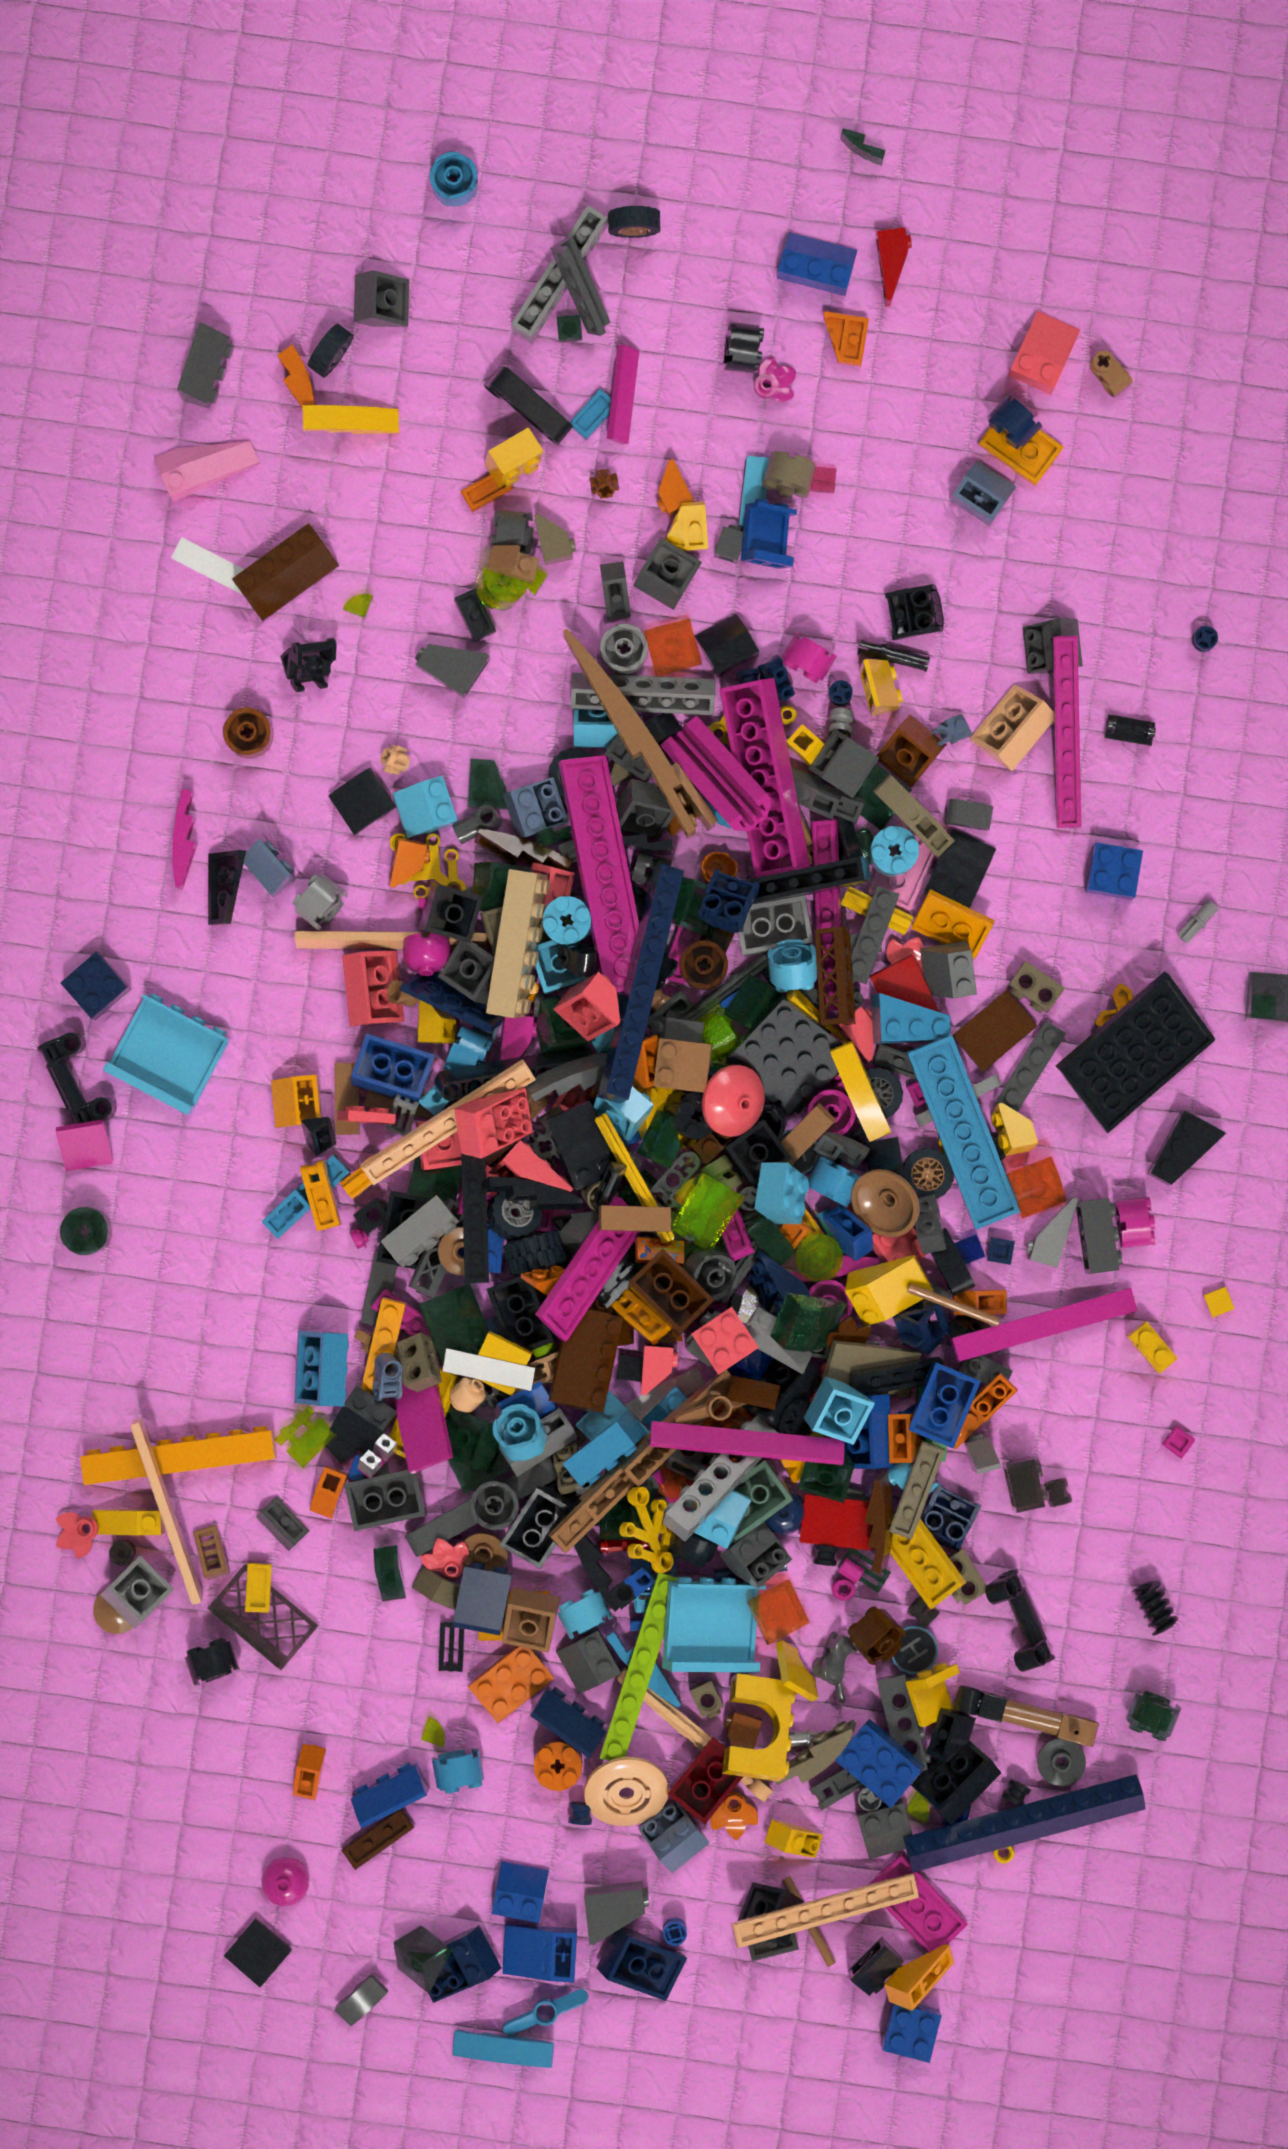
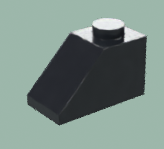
(663, 727)
(950, 1734)

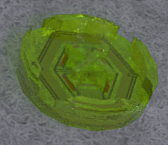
(819, 1257)

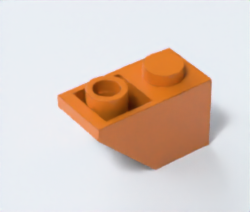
(328, 1491)

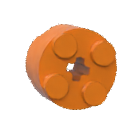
(548, 1775)

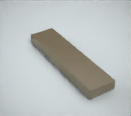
(916, 1489)

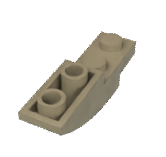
(914, 815)
(822, 1753)

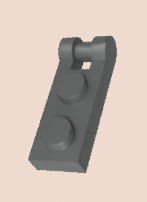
(841, 1784)

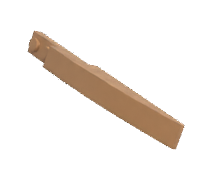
(633, 733)
(629, 1471)

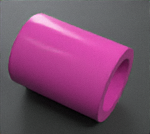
(850, 1570)

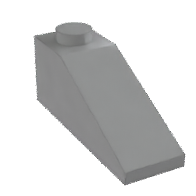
(1050, 1240)
(760, 1328)
(981, 1454)

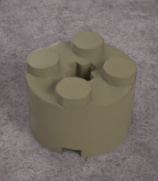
(789, 474)

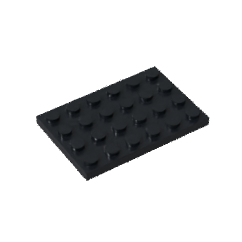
(1135, 1052)

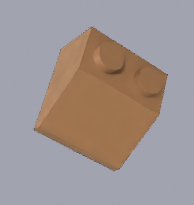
(682, 1065)
(530, 1619)

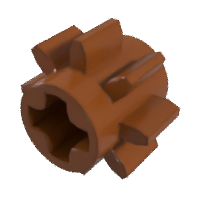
(604, 483)

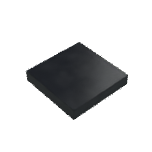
(258, 1952)

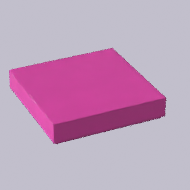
(84, 1145)

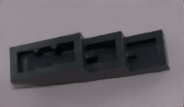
(538, 1194)
(589, 1556)

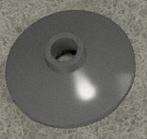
(1064, 1773)

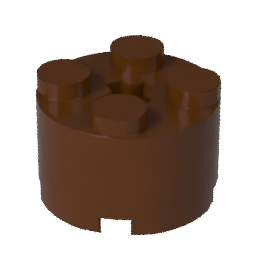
(715, 958)
(876, 1635)

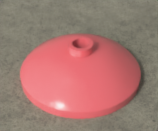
(724, 1099)

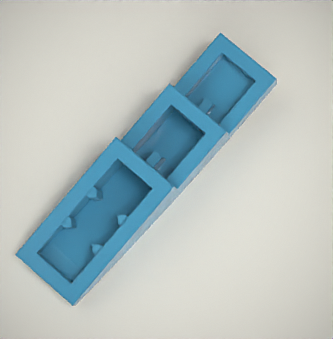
(297, 1203)
(657, 1682)
(503, 2049)

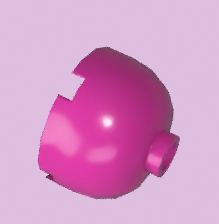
(426, 953)
(285, 1881)

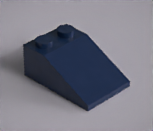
(641, 1963)

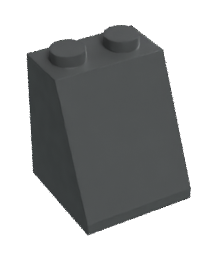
(613, 1907)

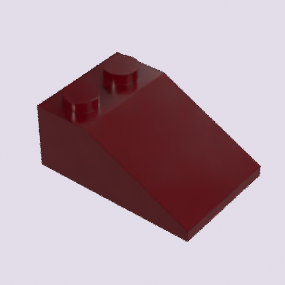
(701, 1783)

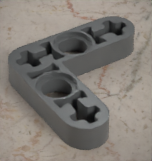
(667, 1191)

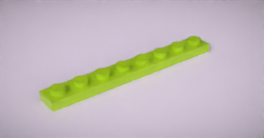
(638, 1672)

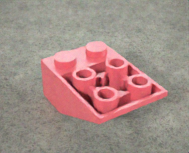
(493, 1122)
(524, 1164)

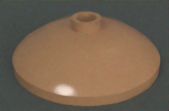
(878, 1209)

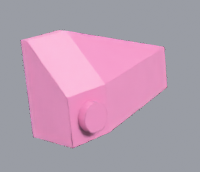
(198, 467)

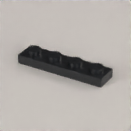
(891, 1376)

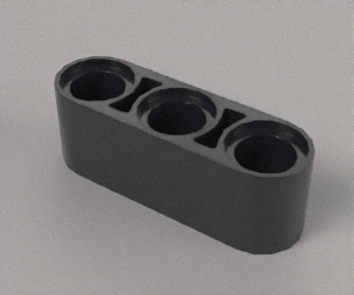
(953, 1267)

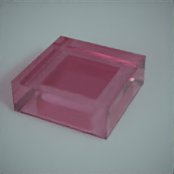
(824, 480)

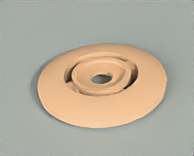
(631, 1772)

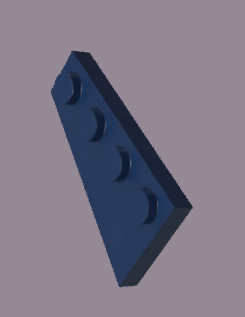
(448, 999)

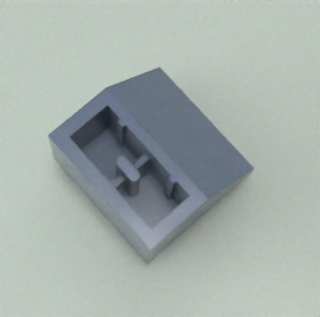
(982, 493)
(535, 808)
(266, 867)
(673, 1836)

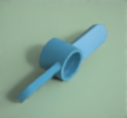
(560, 2006)

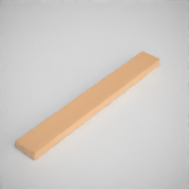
(367, 940)
(440, 1126)
(166, 1511)
(824, 1910)

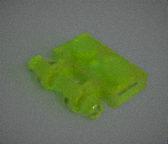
(310, 1442)

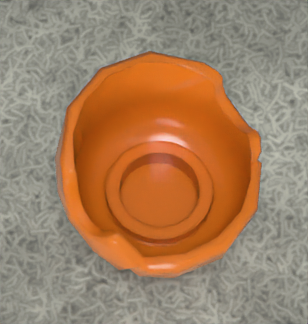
(719, 861)

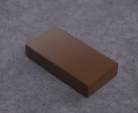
(753, 1392)

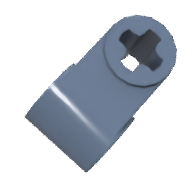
(387, 1382)

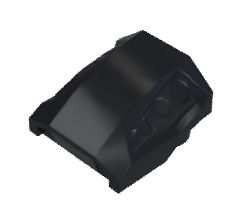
(915, 611)

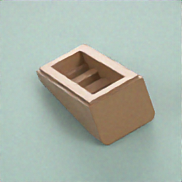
(222, 1560)

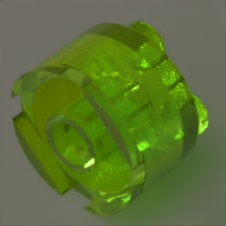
(497, 595)
(718, 1033)

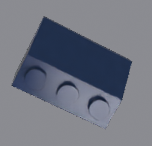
(569, 1721)

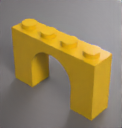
(776, 1701)

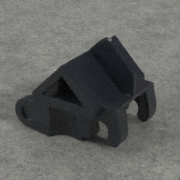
(309, 663)

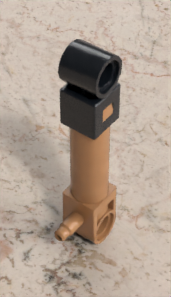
(1000, 1709)

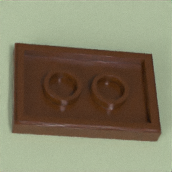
(994, 1031)

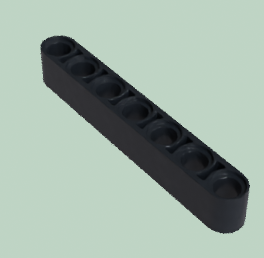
(482, 1073)

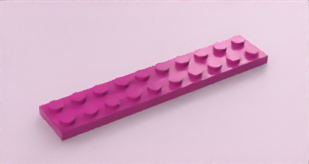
(601, 863)

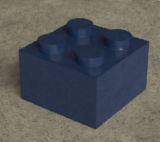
(95, 986)

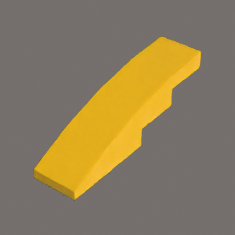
(350, 419)
(860, 1091)

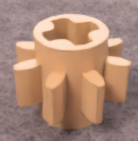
(395, 759)

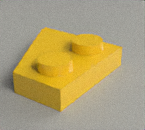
(689, 527)

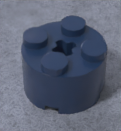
(1014, 421)

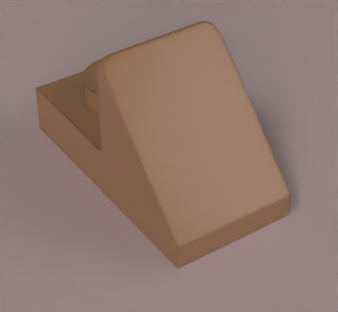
(510, 562)

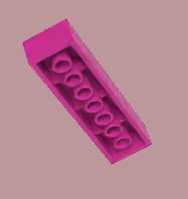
(761, 748)

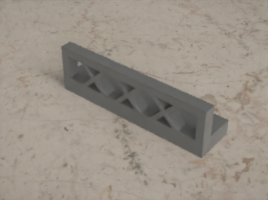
(580, 286)
(434, 1270)

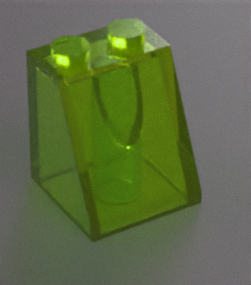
(705, 1211)

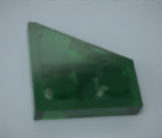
(485, 785)

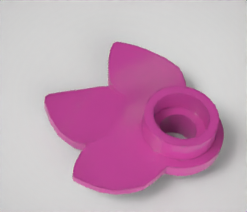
(777, 378)

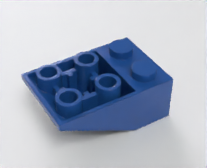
(540, 1952)

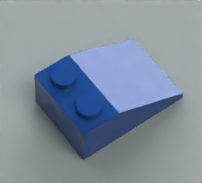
(943, 1404)

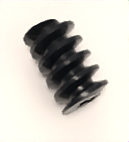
(1156, 1606)

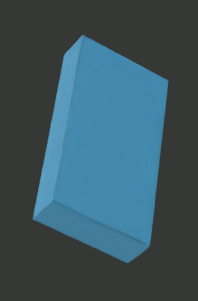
(592, 414)

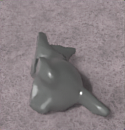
(832, 1665)

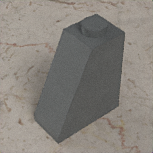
(452, 666)

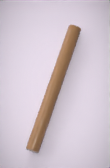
(953, 1305)
(814, 1931)

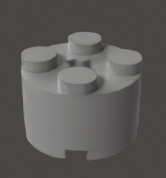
(616, 638)
(319, 901)

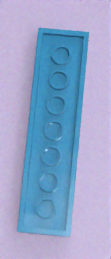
(963, 1131)

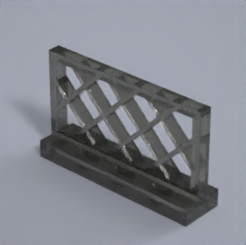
(253, 1637)

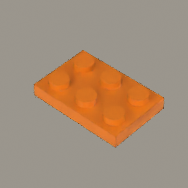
(510, 1682)

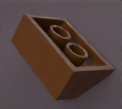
(670, 1292)

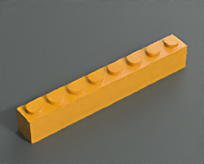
(180, 1456)

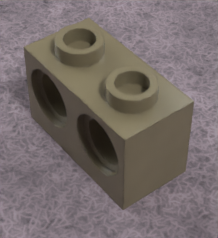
(1038, 982)
(422, 1362)
(970, 1574)

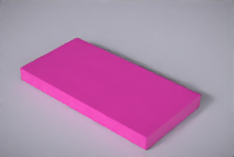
(423, 1428)
(926, 1918)

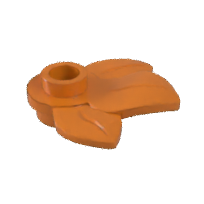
(734, 1817)

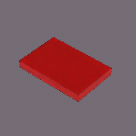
(904, 982)
(835, 1523)

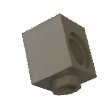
(701, 1689)

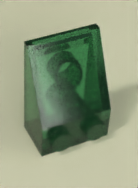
(806, 1322)
(471, 1439)

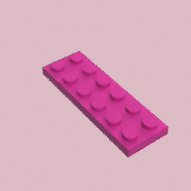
(584, 1278)

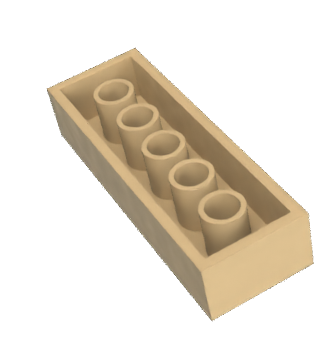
(517, 944)

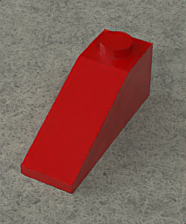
(892, 254)

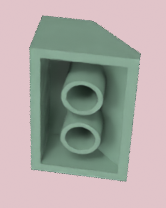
(767, 1493)

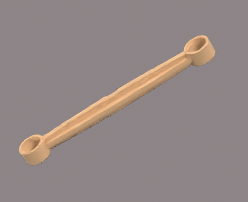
(694, 1733)

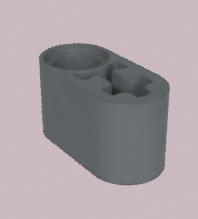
(969, 814)

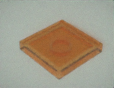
(672, 647)
(778, 1612)

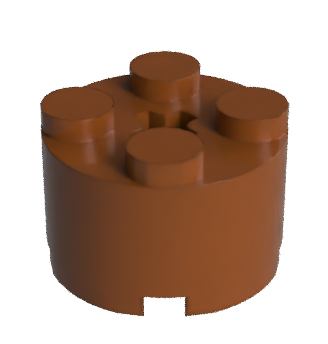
(236, 726)

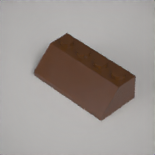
(285, 572)
(587, 1363)

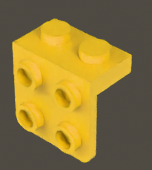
(930, 1692)

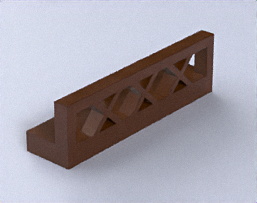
(843, 978)

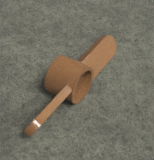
(704, 1411)

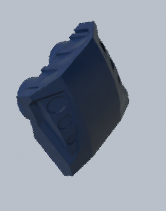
(727, 902)
(951, 1517)

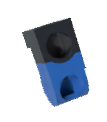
(631, 1587)

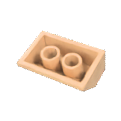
(1013, 727)

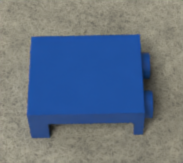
(766, 534)

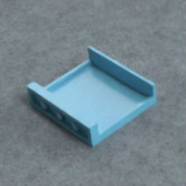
(168, 1054)
(710, 1626)

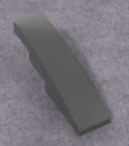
(562, 1078)

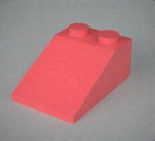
(1044, 352)

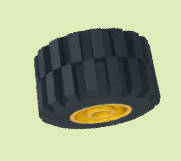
(535, 1252)

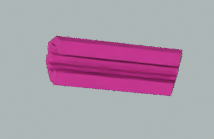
(718, 776)

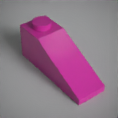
(517, 1036)

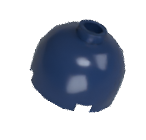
(789, 1517)

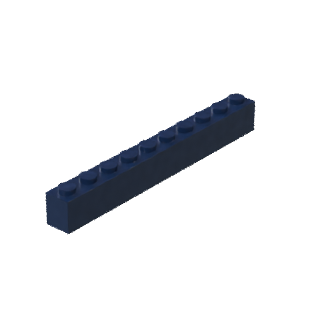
(640, 983)
(1024, 1823)

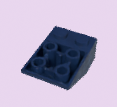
(773, 1283)
(467, 1965)

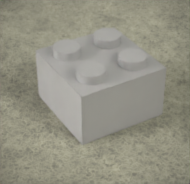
(137, 1592)

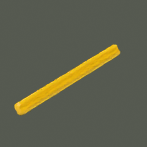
(632, 1172)

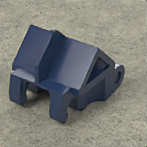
(916, 1329)

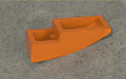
(298, 379)

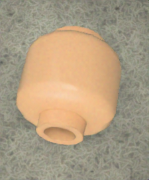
(467, 1394)

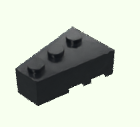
(1183, 1147)

